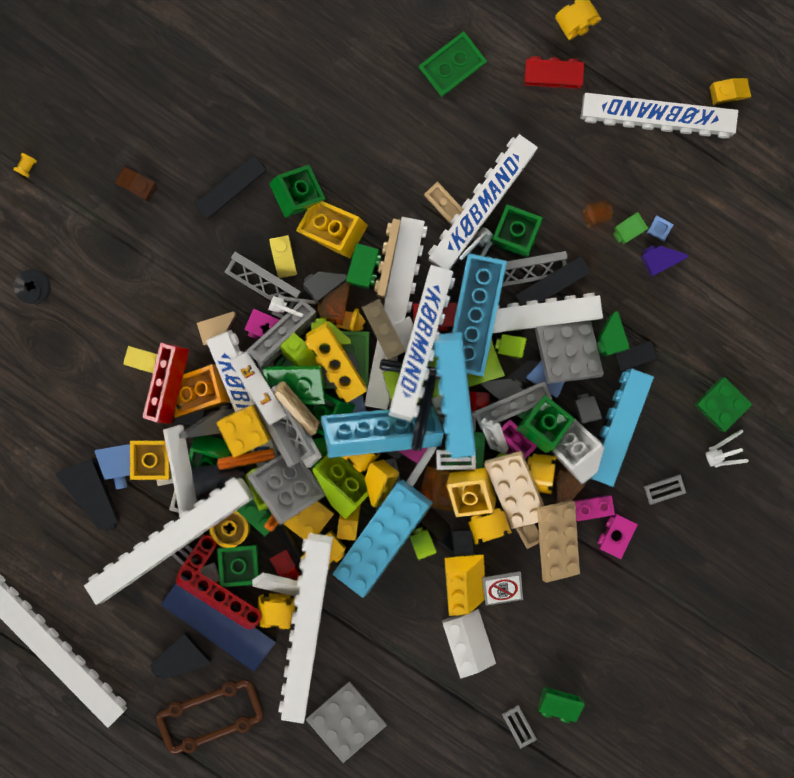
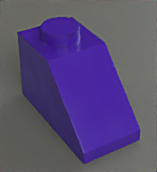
(660, 259)

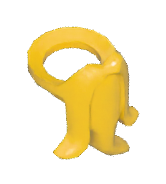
(353, 321)

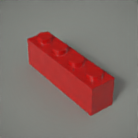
(165, 383)

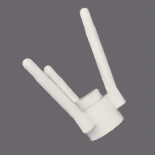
(482, 238)
(278, 305)
(717, 457)

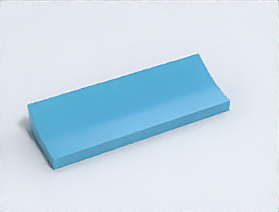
(375, 432)

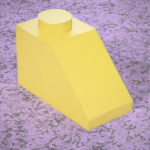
(283, 256)
(140, 359)

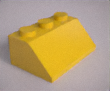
(464, 583)

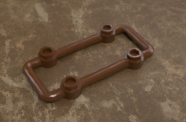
(190, 744)

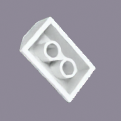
(579, 452)
(469, 643)

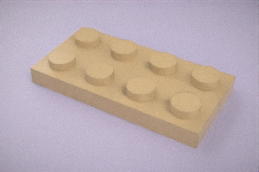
(389, 251)
(515, 488)
(558, 541)

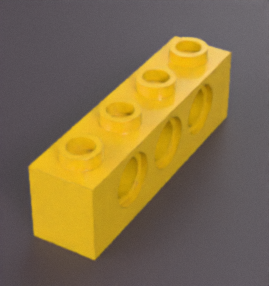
(324, 334)

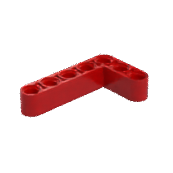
(213, 588)

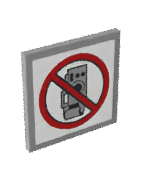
(502, 588)

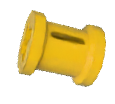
(25, 165)

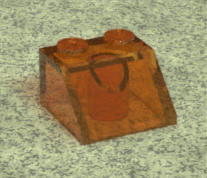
(435, 488)

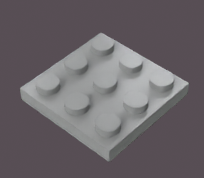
(569, 352)
(286, 488)
(346, 722)

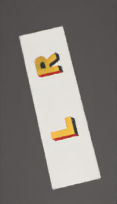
(258, 388)

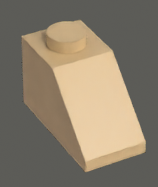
(215, 326)

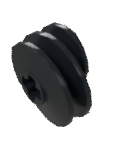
(28, 295)

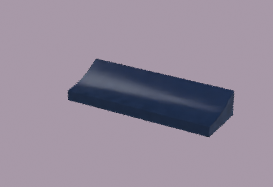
(242, 644)

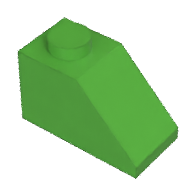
(629, 228)

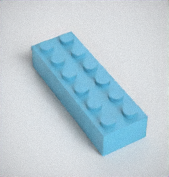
(478, 308)
(456, 398)
(621, 423)
(382, 538)

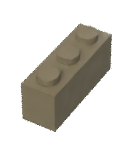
(383, 329)

